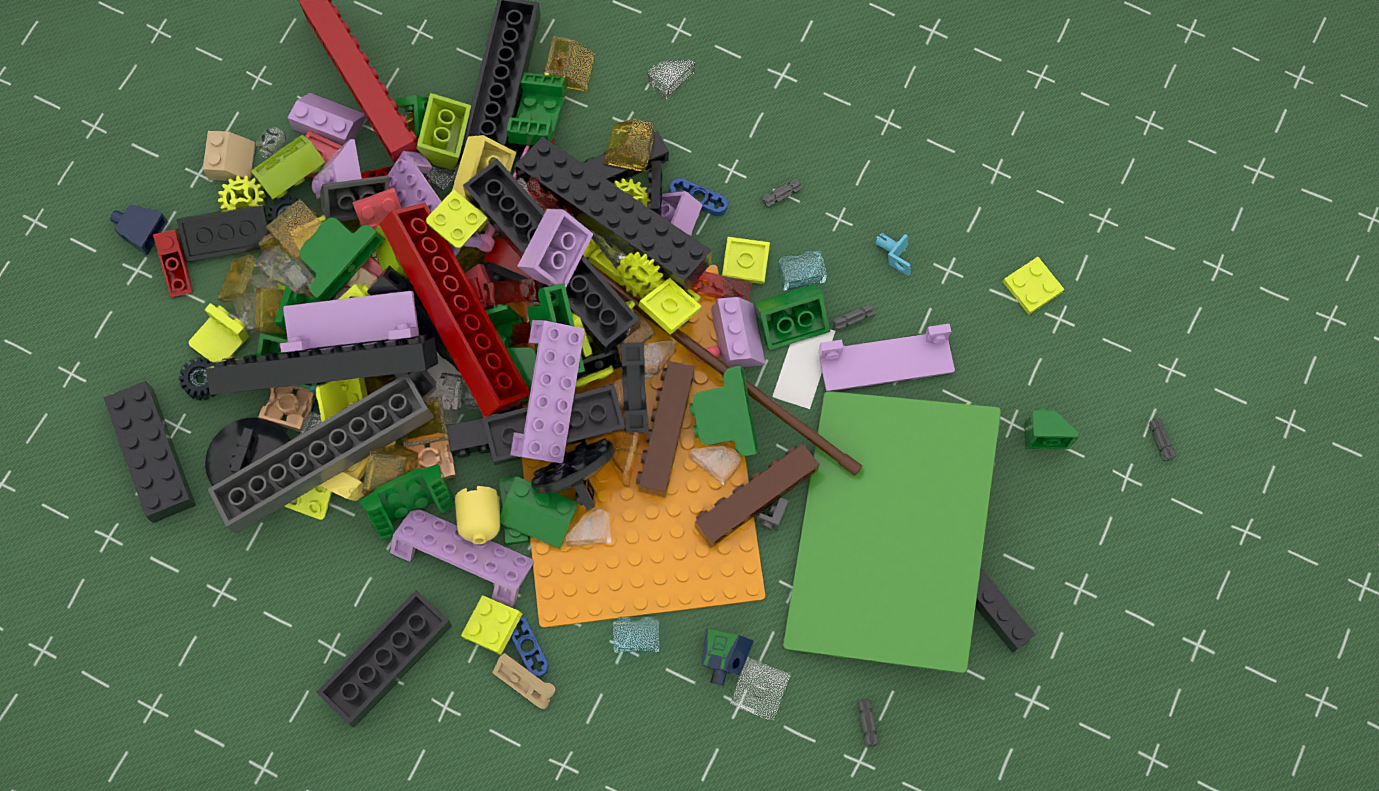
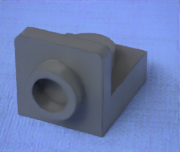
(777, 512)

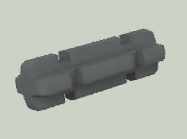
(781, 193)
(853, 317)
(1162, 439)
(868, 722)

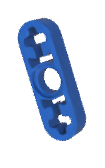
(715, 197)
(540, 658)

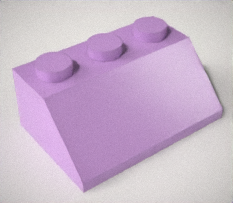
(326, 119)
(339, 167)
(681, 210)
(555, 248)
(737, 332)

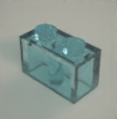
(802, 270)
(636, 635)

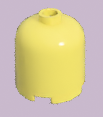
(478, 514)

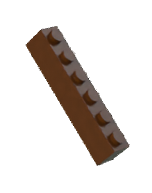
(666, 429)
(756, 495)

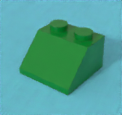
(1048, 431)

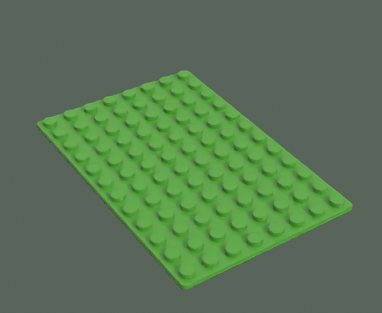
(899, 547)

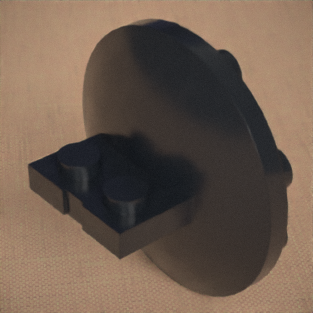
(241, 445)
(575, 471)

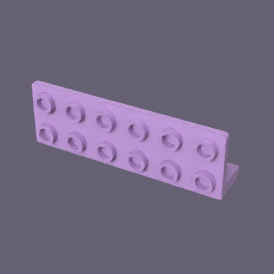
(414, 189)
(350, 321)
(886, 360)
(550, 391)
(443, 541)

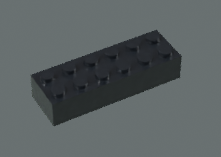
(592, 417)
(149, 452)
(384, 658)

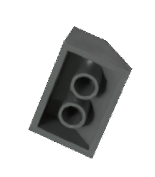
(338, 196)

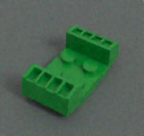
(538, 109)
(404, 495)

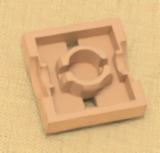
(284, 402)
(437, 453)

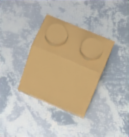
(228, 156)

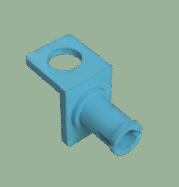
(895, 249)

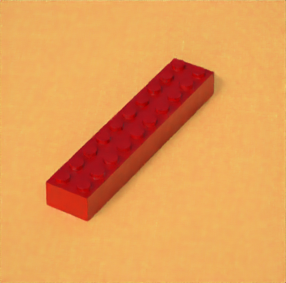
(360, 77)
(455, 310)

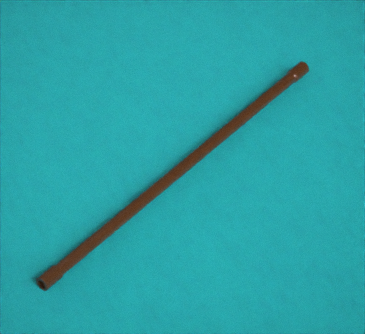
(843, 459)

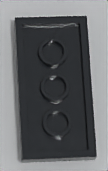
(223, 232)

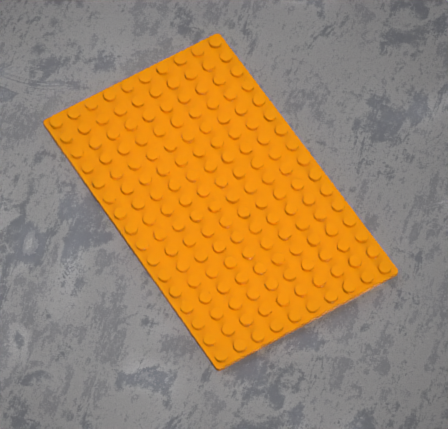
(655, 550)

